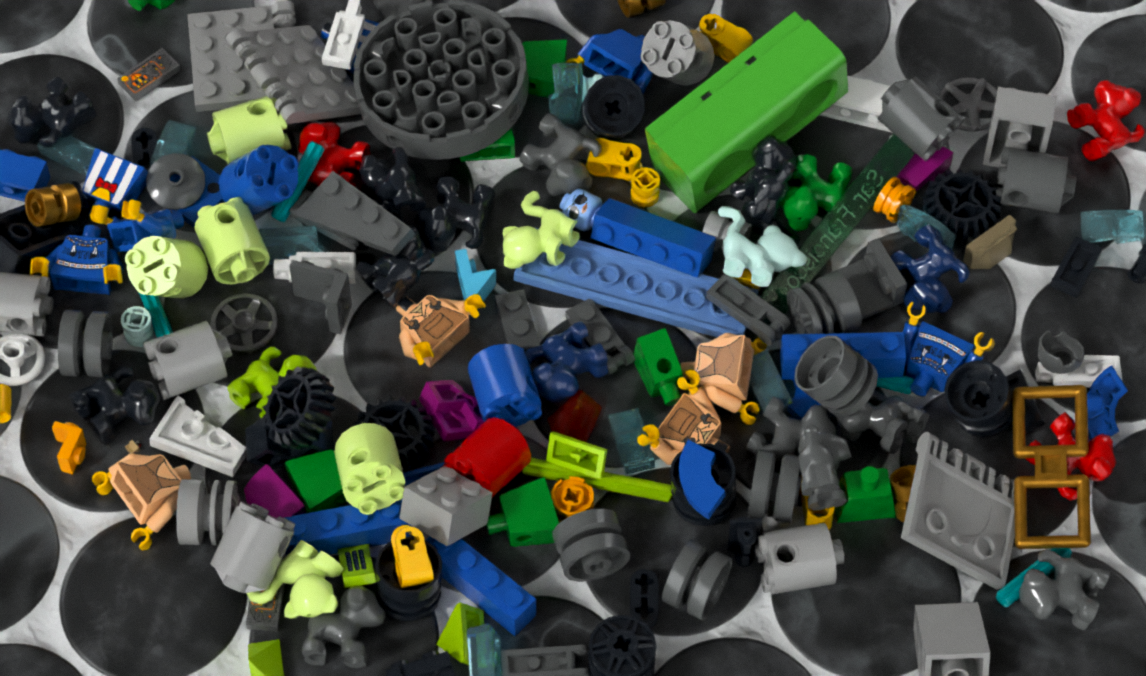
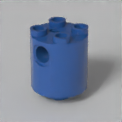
(260, 178)
(504, 384)

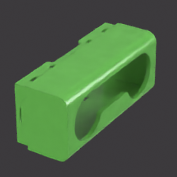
(710, 142)

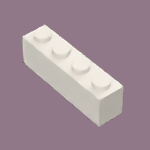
(860, 105)

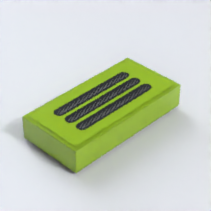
(357, 566)

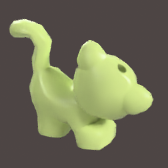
(527, 243)
(307, 571)

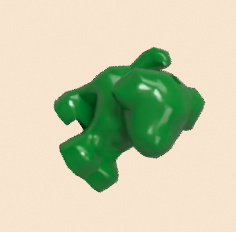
(802, 203)

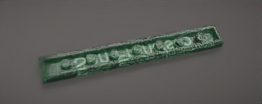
(840, 220)

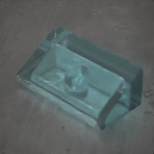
(70, 153)
(289, 240)
(484, 651)

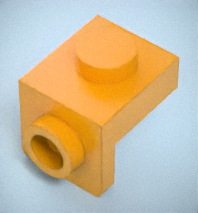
(73, 447)

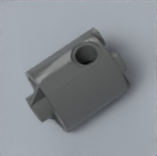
(918, 116)
(1034, 180)

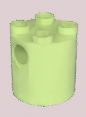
(246, 128)
(231, 241)
(166, 267)
(369, 467)

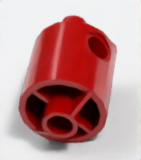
(491, 455)

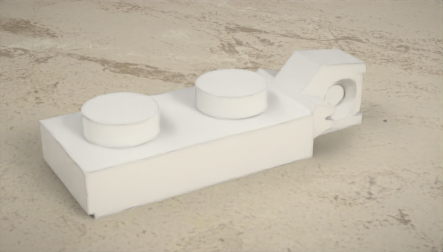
(344, 36)
(341, 260)
(1085, 375)

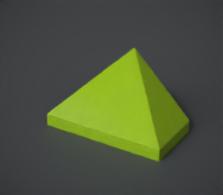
(576, 455)
(455, 632)
(265, 658)

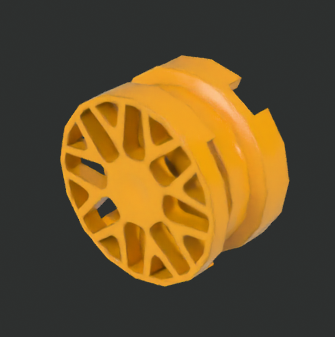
(892, 197)
(571, 497)

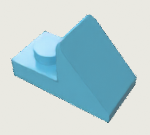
(471, 280)

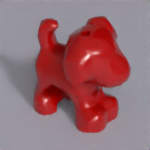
(1112, 105)
(334, 157)
(1096, 464)

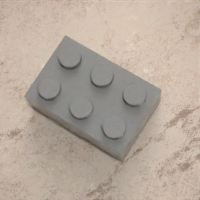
(1018, 122)

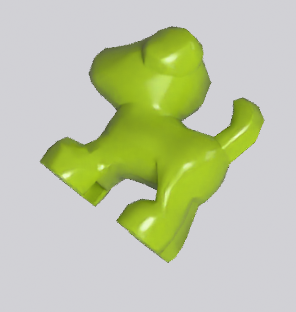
(261, 376)

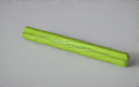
(609, 482)

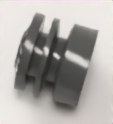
(825, 307)
(836, 376)

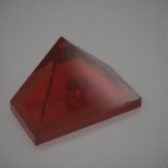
(576, 417)

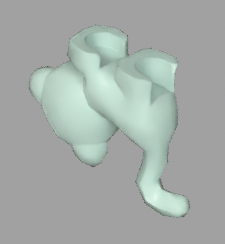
(771, 254)

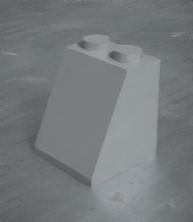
(951, 640)

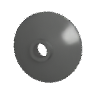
(175, 194)

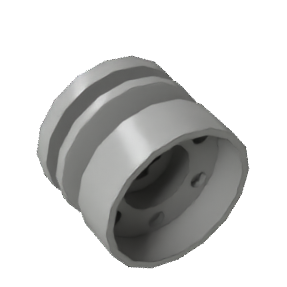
(203, 511)

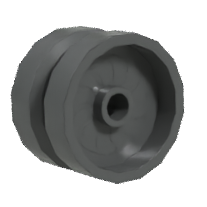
(85, 343)
(775, 486)
(591, 545)
(697, 579)

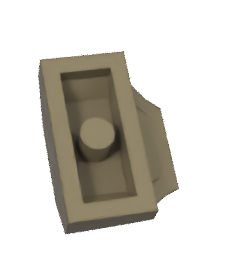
(991, 246)

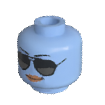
(582, 207)

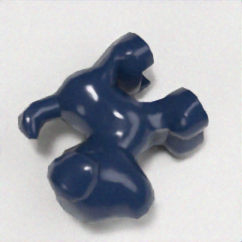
(927, 270)
(567, 358)

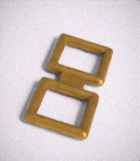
(1051, 467)

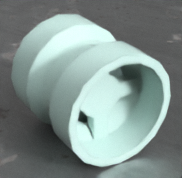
(137, 326)

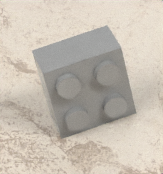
(445, 505)

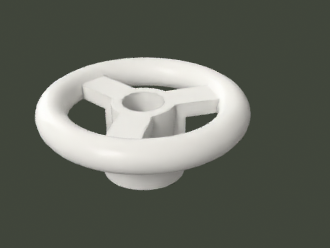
(12, 345)

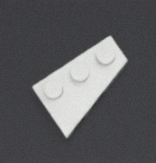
(195, 439)

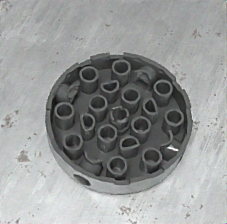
(441, 79)

